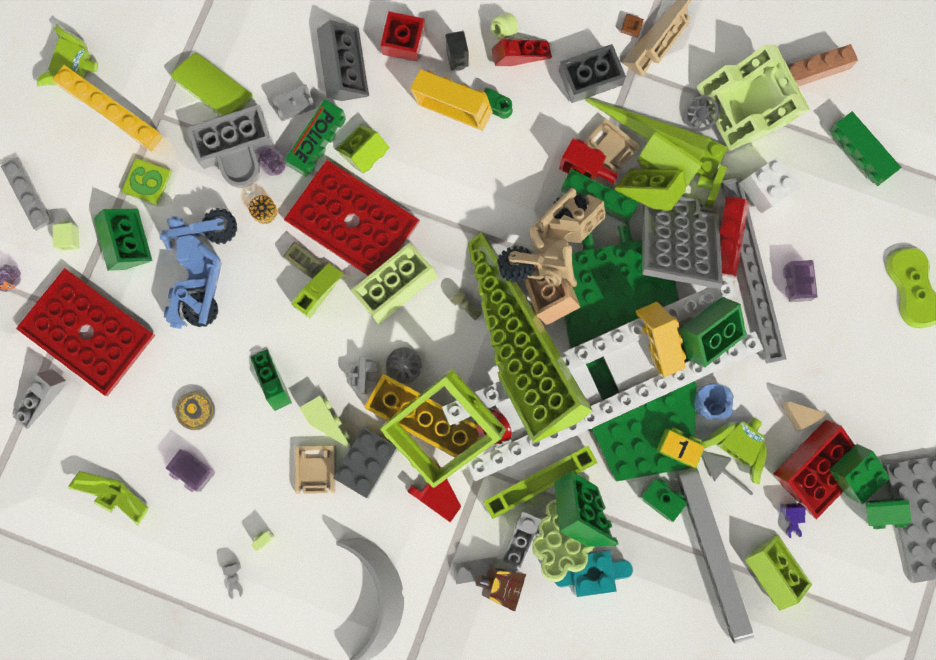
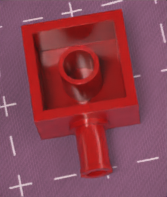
(586, 161)

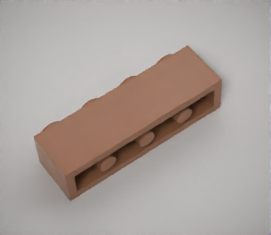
(823, 65)

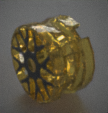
(263, 209)

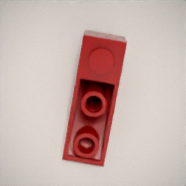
(517, 52)

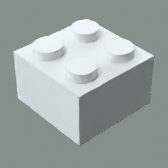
(768, 185)

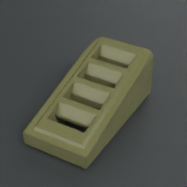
(299, 266)

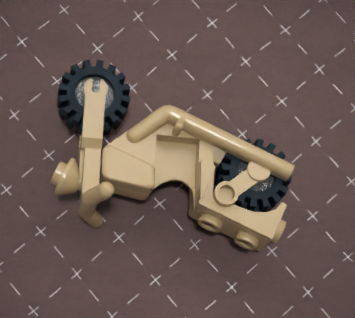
(563, 223)

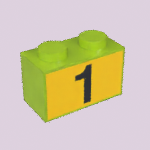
(681, 448)

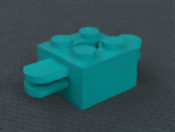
(598, 575)

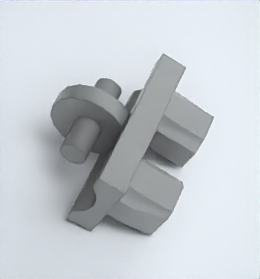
(365, 385)

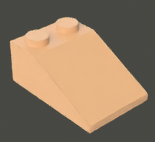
(550, 300)

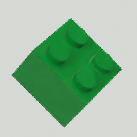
(859, 473)

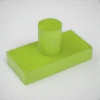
(712, 184)

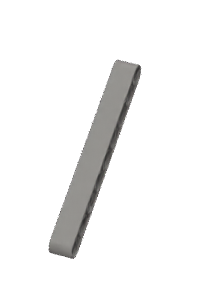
(715, 555)

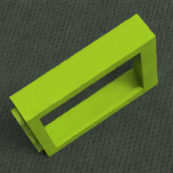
(417, 457)

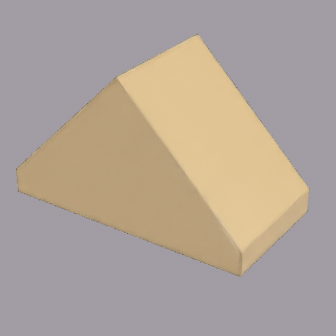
(801, 415)

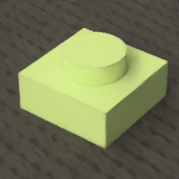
(262, 539)

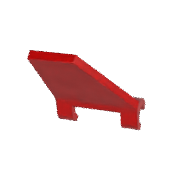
(439, 499)

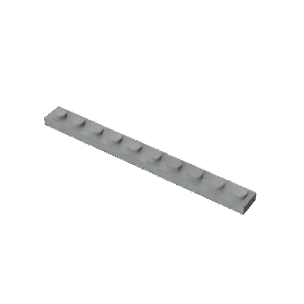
(757, 283)

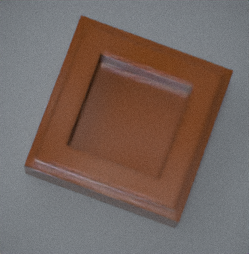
(632, 25)

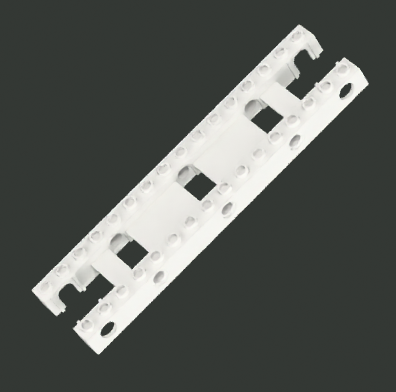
(631, 368)

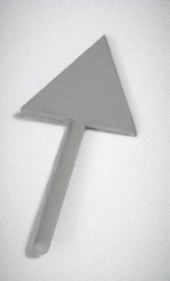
(717, 465)

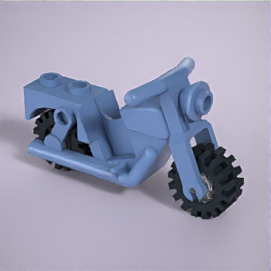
(202, 265)

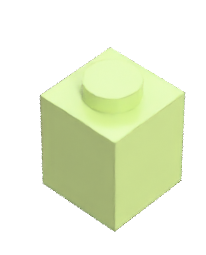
(65, 236)

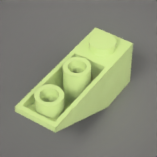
(319, 416)

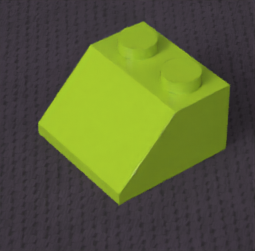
(362, 148)

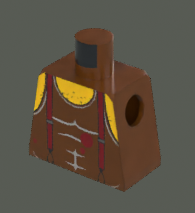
(502, 586)

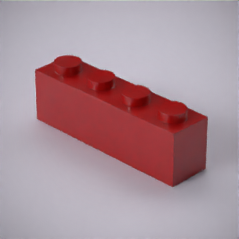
(732, 234)

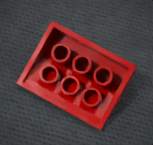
(807, 470)

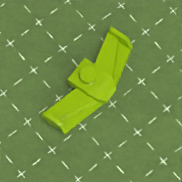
(110, 494)

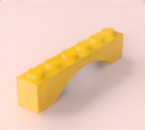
(107, 107)

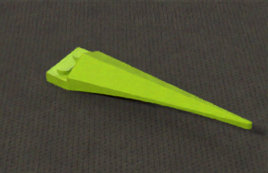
(697, 145)

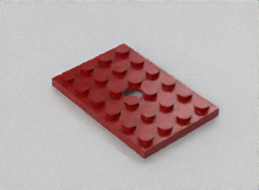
(334, 196)
(56, 326)

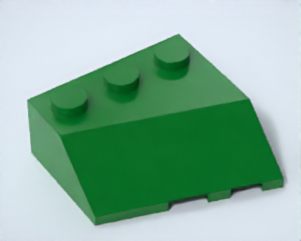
(581, 511)

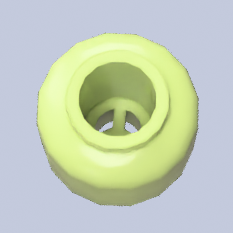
(504, 26)

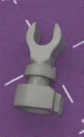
(231, 570)

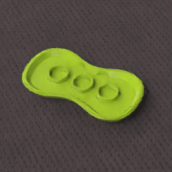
(910, 272)

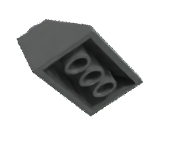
(342, 61)

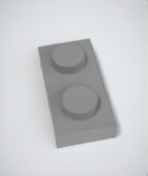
(469, 570)

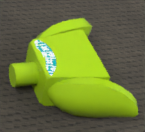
(69, 52)
(742, 443)

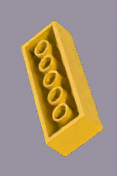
(424, 422)

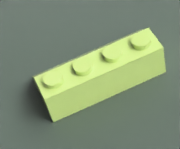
(394, 283)

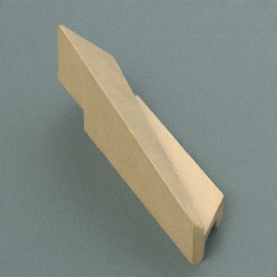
(658, 39)

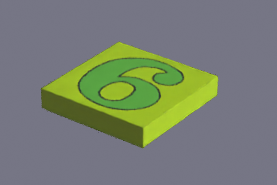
(146, 181)

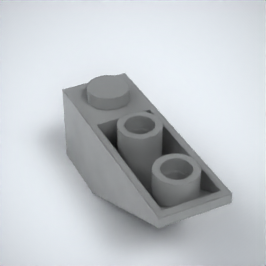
(38, 397)
(523, 534)

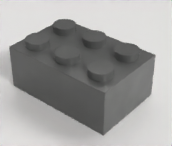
(592, 73)
(365, 463)

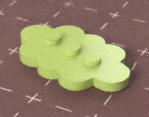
(557, 550)

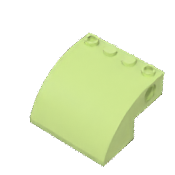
(754, 97)

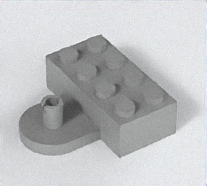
(233, 144)

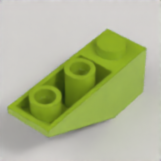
(317, 290)

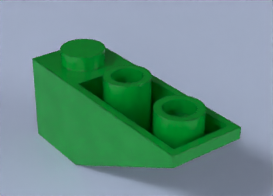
(270, 380)

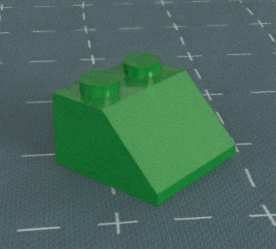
(888, 512)

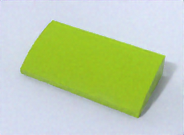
(211, 85)

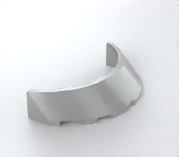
(389, 594)

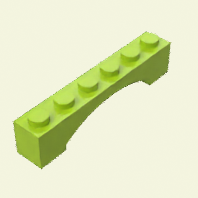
(539, 482)

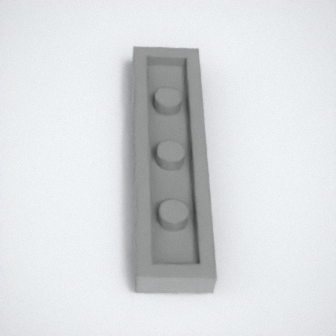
(26, 194)

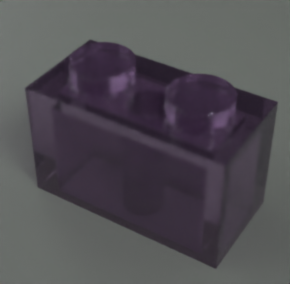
(800, 281)
(190, 471)

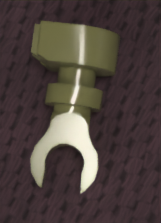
(465, 304)

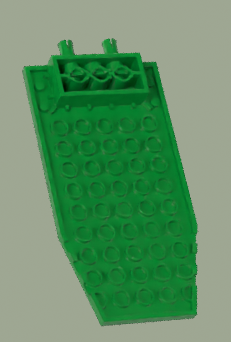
(609, 294)

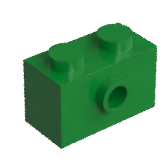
(663, 500)

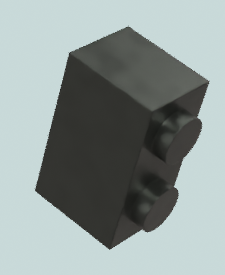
(457, 50)

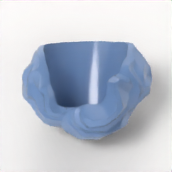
(714, 401)

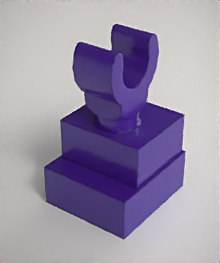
(794, 514)

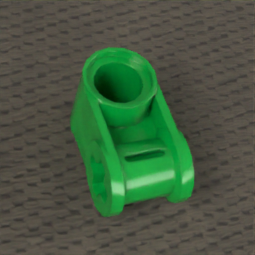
(497, 102)

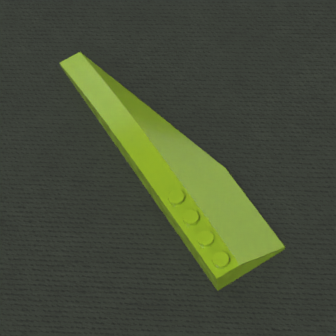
(525, 354)

